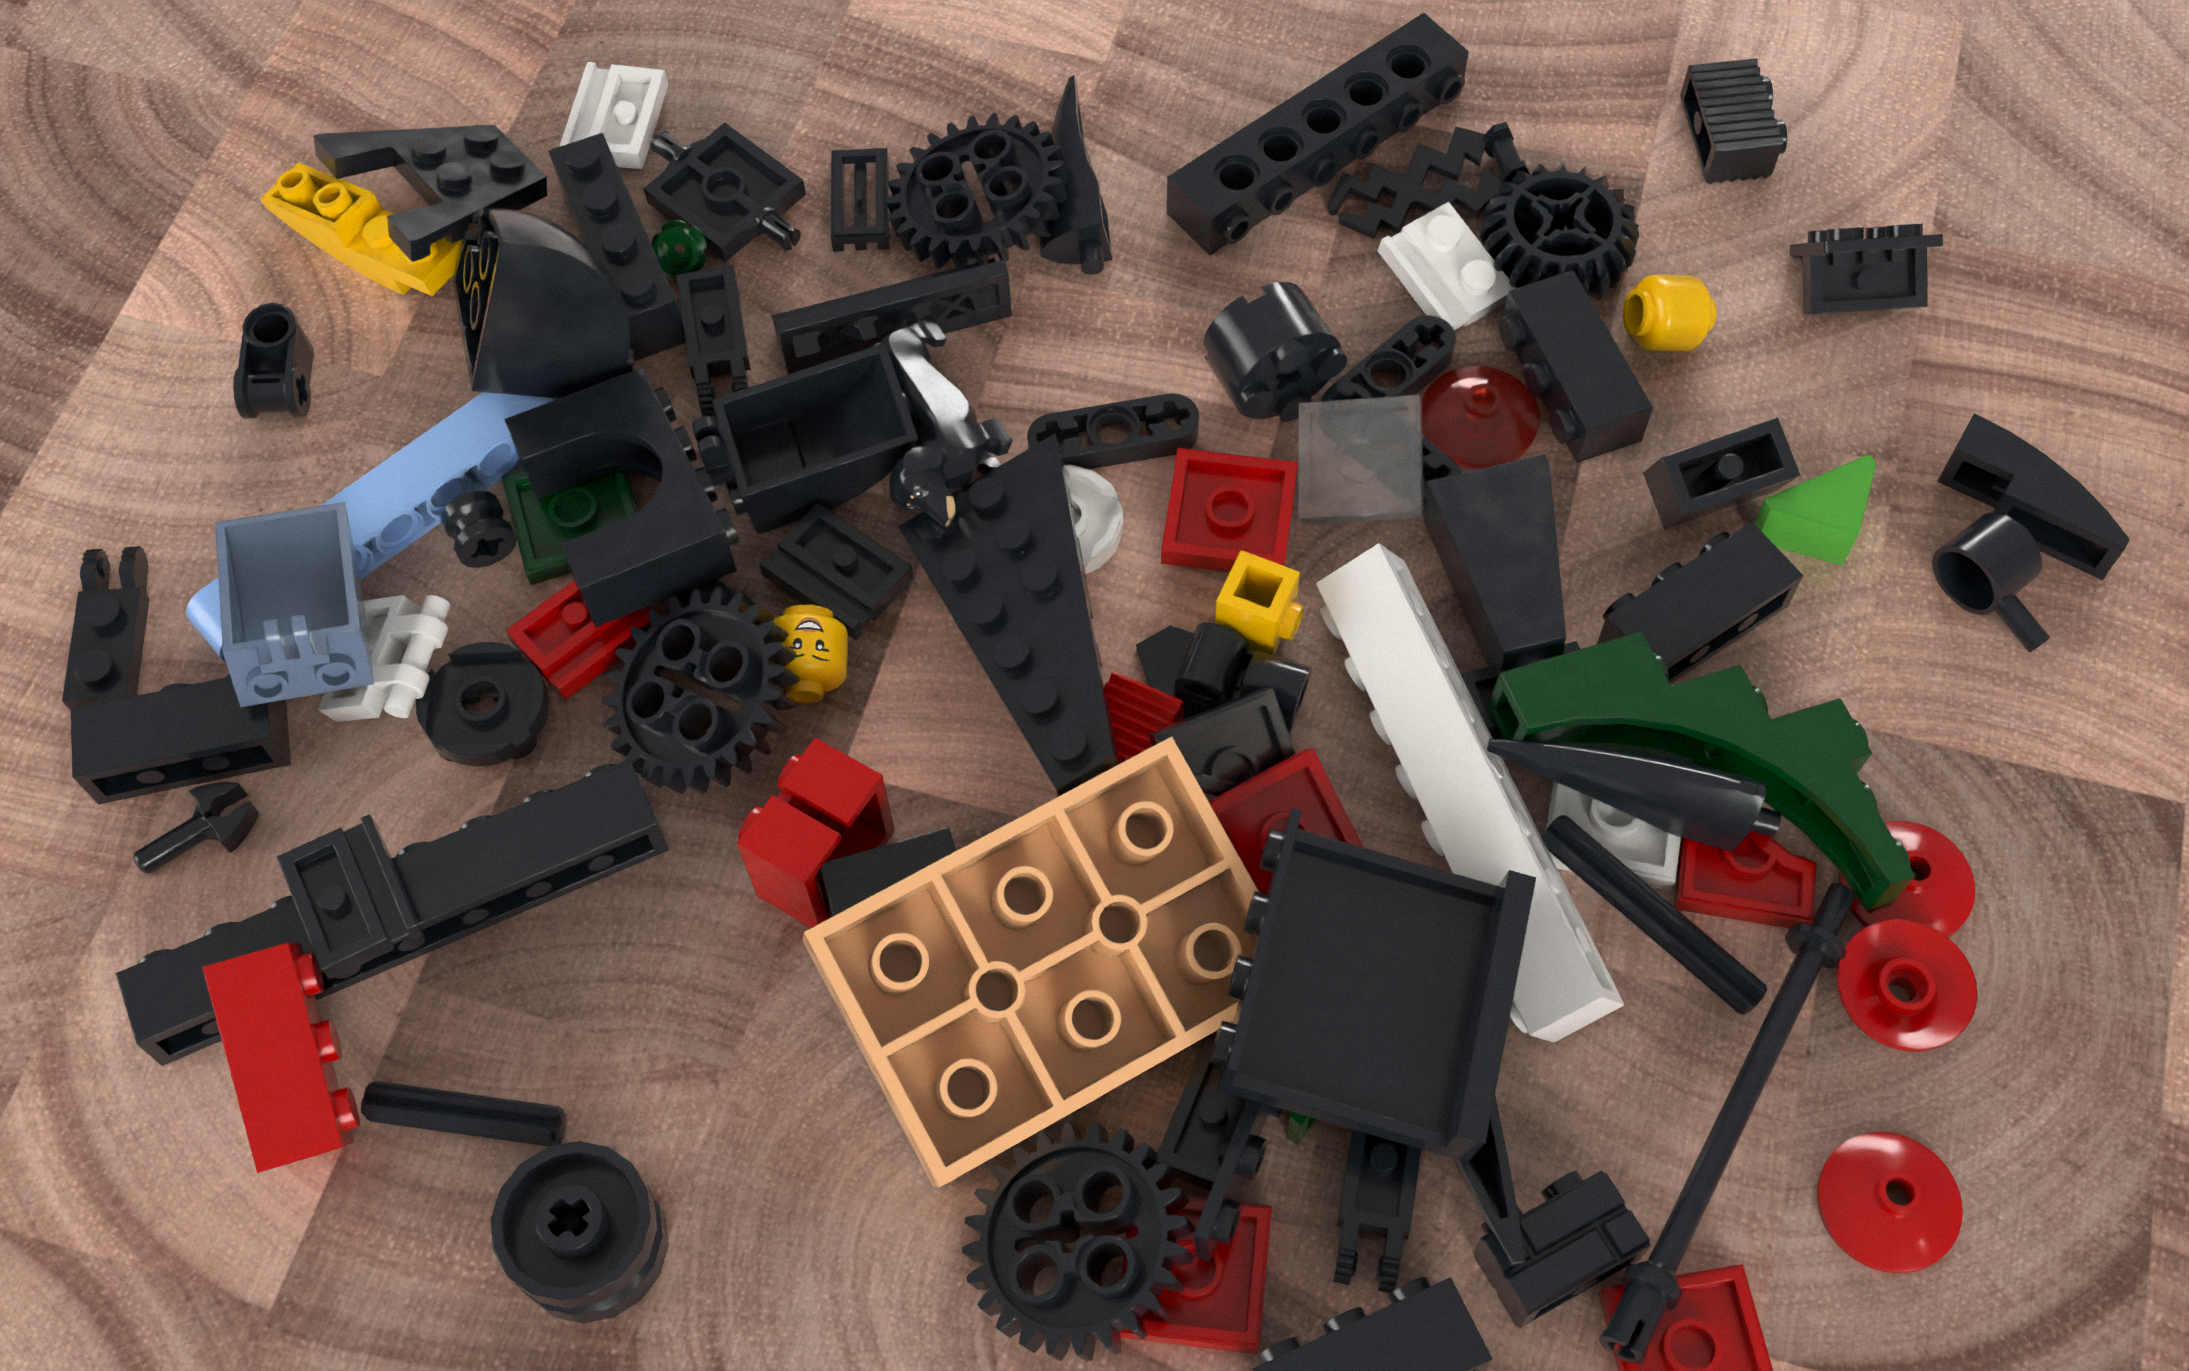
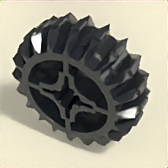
(1565, 227)

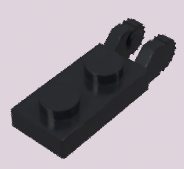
(713, 330)
(107, 629)
(1376, 1200)

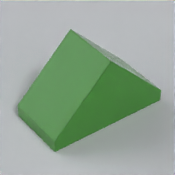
(1820, 514)

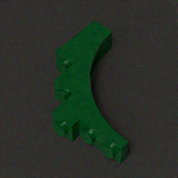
(1807, 759)

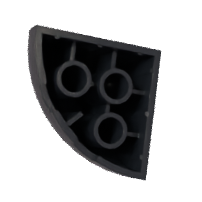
(537, 309)

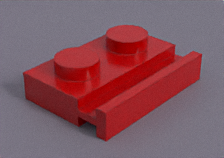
(567, 644)

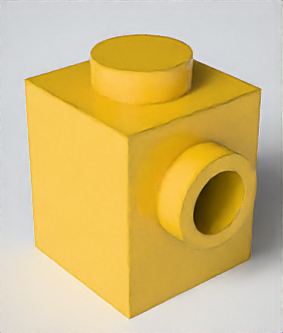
(1260, 602)

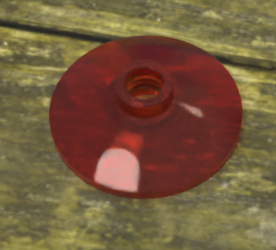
(1476, 434)

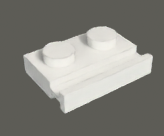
(620, 105)
(1446, 268)

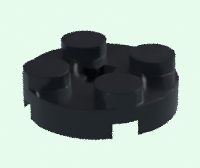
(501, 733)

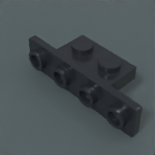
(1214, 1146)

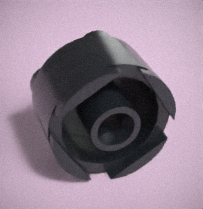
(1272, 352)

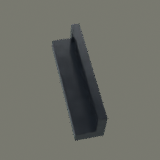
(863, 319)

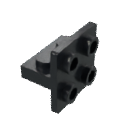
(1865, 274)

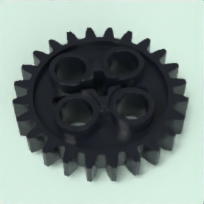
(1019, 175)
(707, 643)
(1078, 1304)

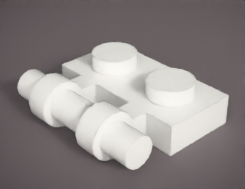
(393, 629)

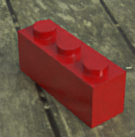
(281, 1055)

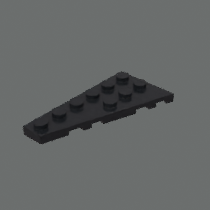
(1025, 608)

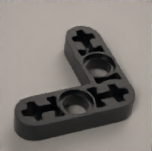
(1396, 356)

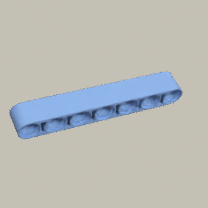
(409, 490)

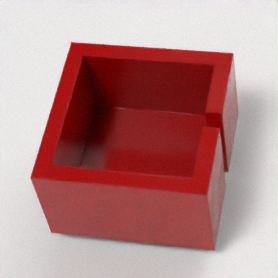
(823, 813)

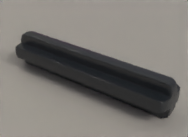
(464, 1113)

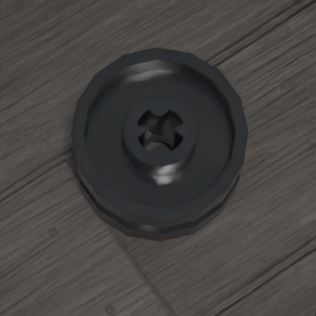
(554, 1200)

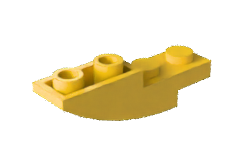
(354, 230)

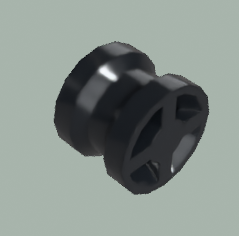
(478, 529)

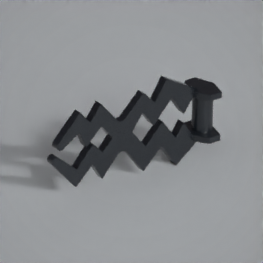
(1408, 187)

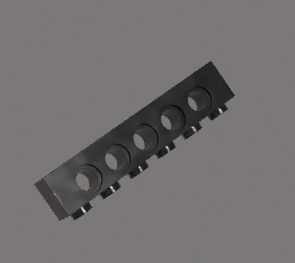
(1316, 133)

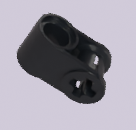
(273, 364)

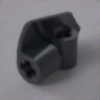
(1219, 667)

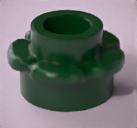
(693, 240)

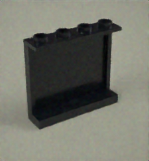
(1374, 992)

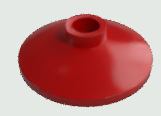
(1945, 893)
(1926, 966)
(1872, 1226)

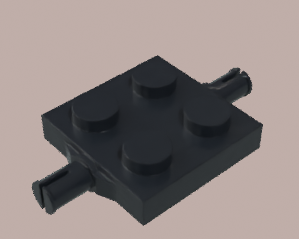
(725, 190)

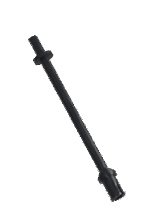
(1652, 1283)

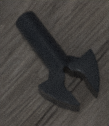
(203, 825)

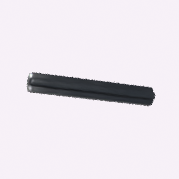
(1654, 915)

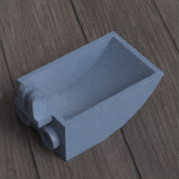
(291, 605)

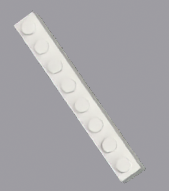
(1461, 786)

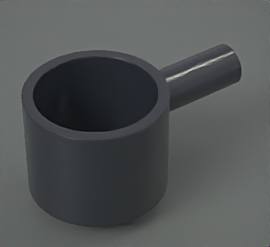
(1987, 568)

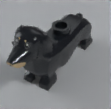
(949, 438)

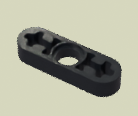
(1129, 414)

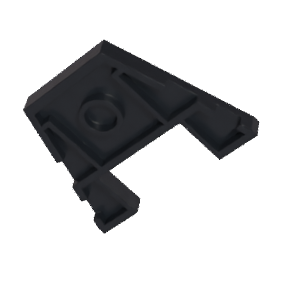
(448, 167)

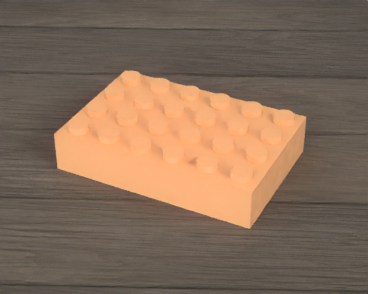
(1043, 960)

